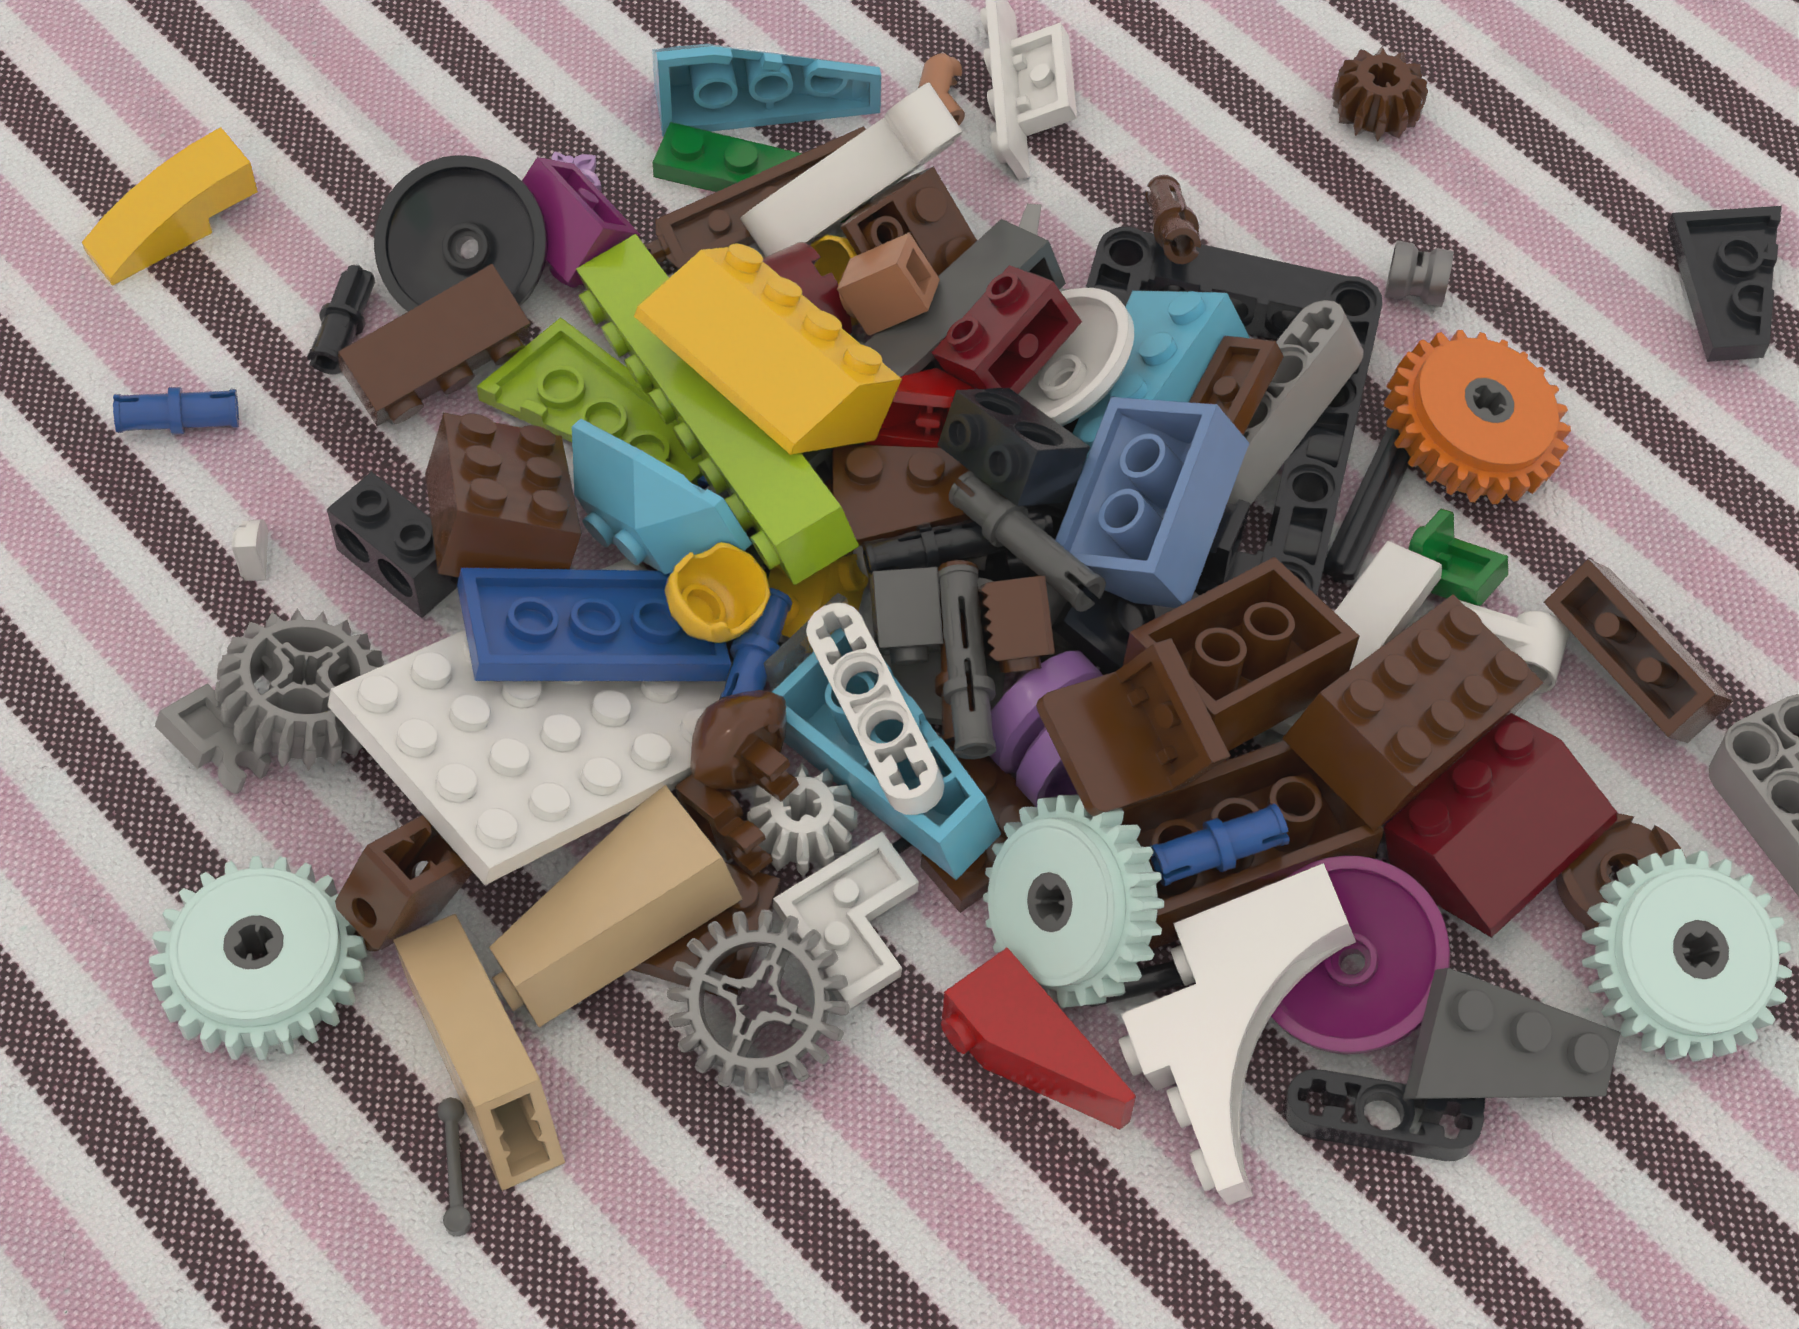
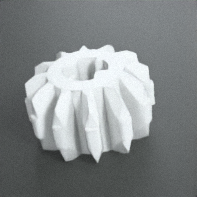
(807, 823)

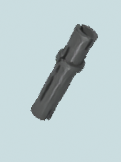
(1010, 527)
(971, 729)

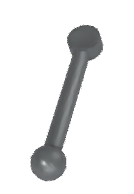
(456, 1218)

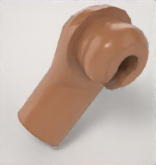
(939, 73)

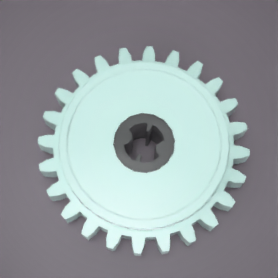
(1074, 900)
(1643, 962)
(227, 995)

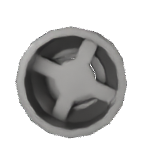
(1419, 273)

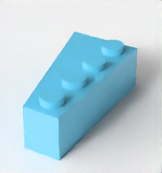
(1169, 350)
(819, 731)

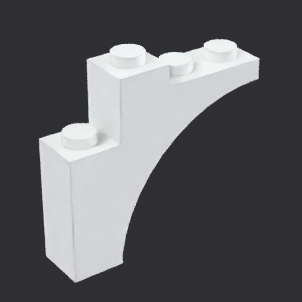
(1204, 1035)

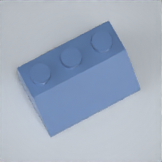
(1153, 497)

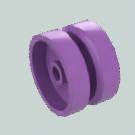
(1020, 733)

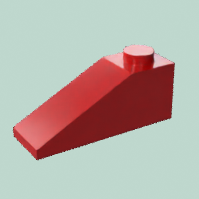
(1028, 1039)

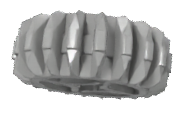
(302, 665)
(810, 1023)

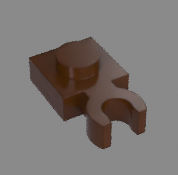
(720, 820)

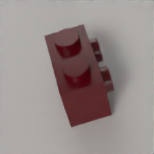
(1008, 332)

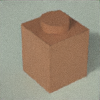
(888, 284)

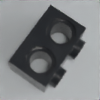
(1013, 446)
(390, 543)

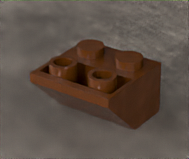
(915, 206)

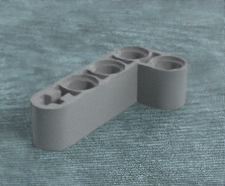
(1316, 364)
(1767, 781)

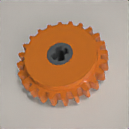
(1477, 417)

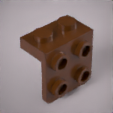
(1133, 731)

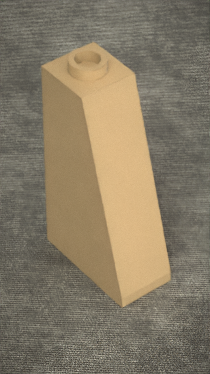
(614, 910)
(480, 1051)

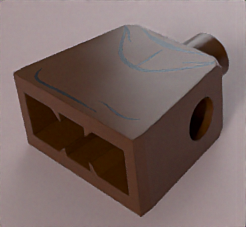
(385, 895)

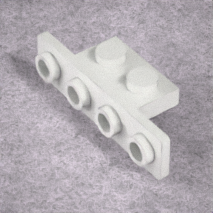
(1029, 83)

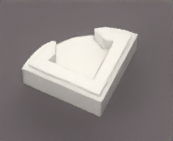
(250, 549)

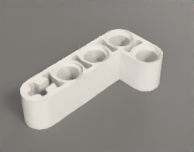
(855, 173)

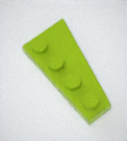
(571, 379)

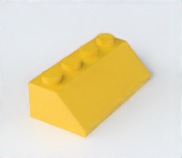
(771, 351)

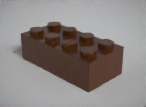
(1411, 711)
(1315, 816)

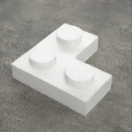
(842, 903)

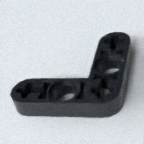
(1428, 1141)

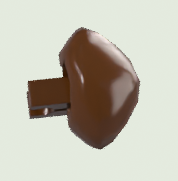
(741, 744)

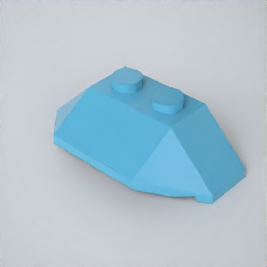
(645, 504)

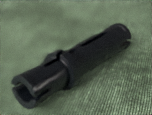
(939, 544)

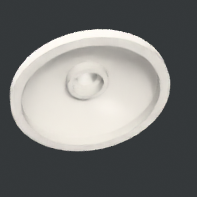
(1087, 361)

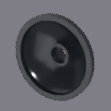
(441, 209)

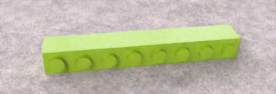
(768, 488)

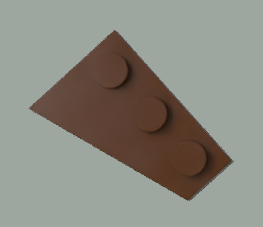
(895, 488)

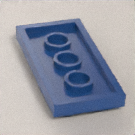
(579, 628)

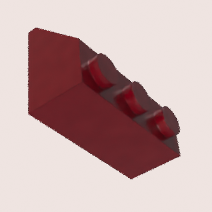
(1499, 824)

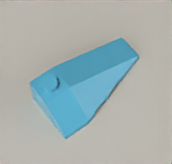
(747, 88)

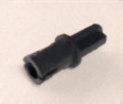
(341, 319)

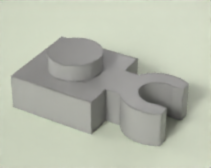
(198, 733)

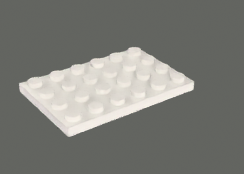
(519, 762)

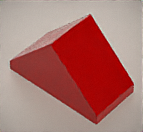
(919, 409)

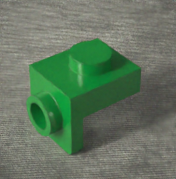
(1467, 569)

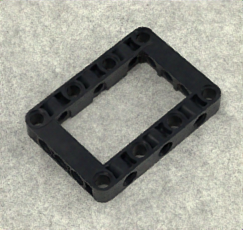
(1267, 300)

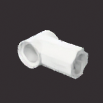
(1533, 636)

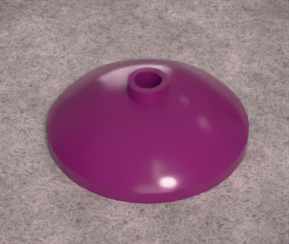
(1402, 946)

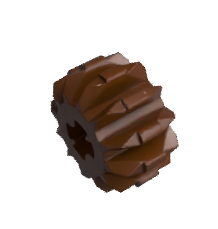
(1379, 93)

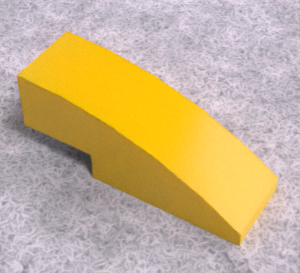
(170, 207)

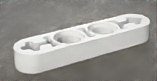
(871, 708)

